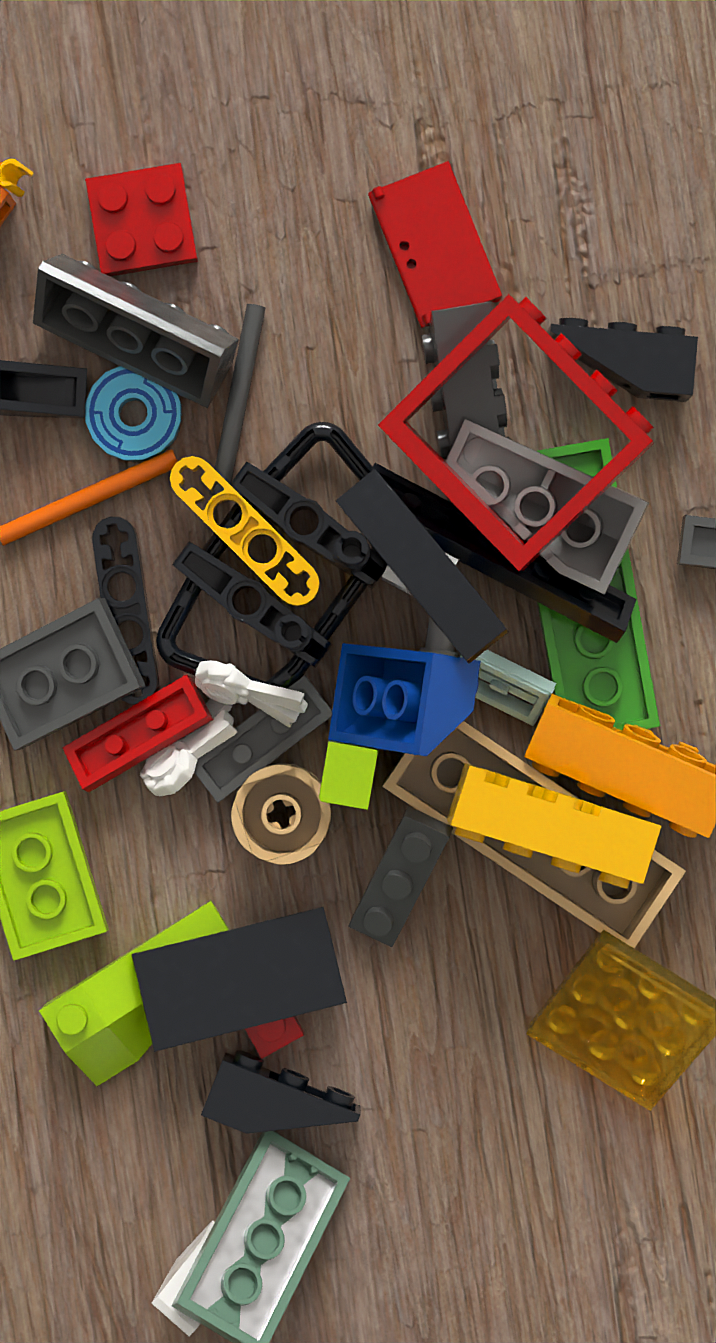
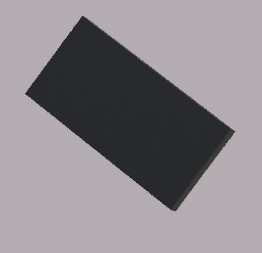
(238, 978)

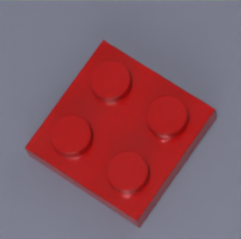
(141, 220)

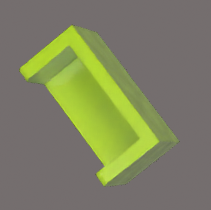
(348, 774)

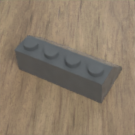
(132, 328)

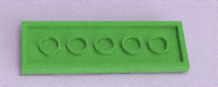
(584, 663)

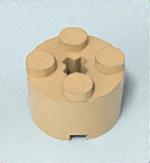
(269, 838)

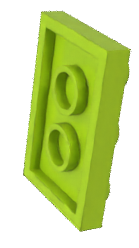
(45, 878)

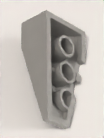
(532, 488)

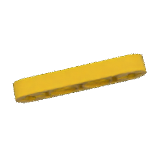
(248, 528)

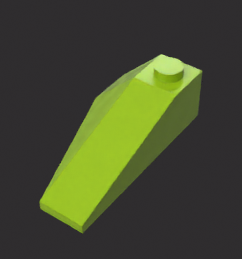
(103, 1016)

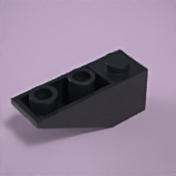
(640, 362)
(264, 1100)

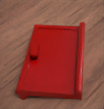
(444, 254)

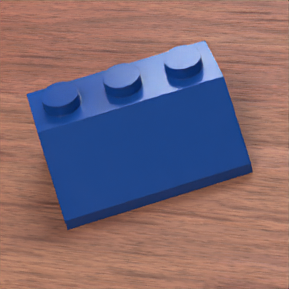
(400, 698)

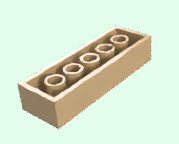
(430, 786)

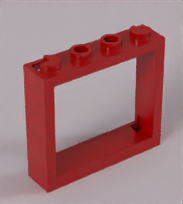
(564, 355)

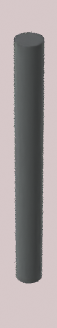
(239, 393)

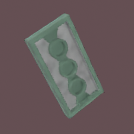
(261, 1241)

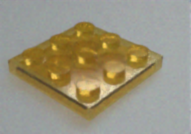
(626, 1020)

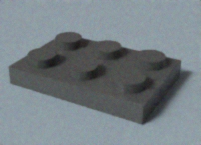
(64, 673)

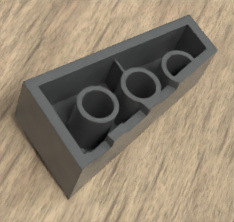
(473, 389)

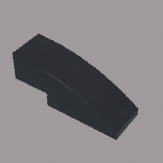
(42, 390)

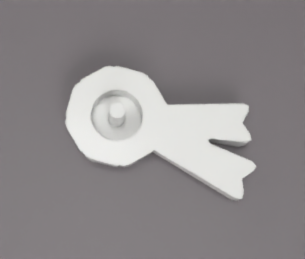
(231, 686)
(174, 765)

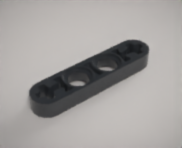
(136, 607)

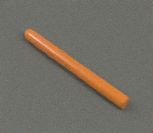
(87, 497)

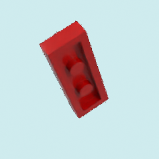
(137, 733)

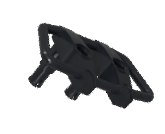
(330, 541)

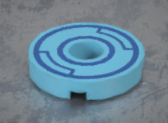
(132, 442)

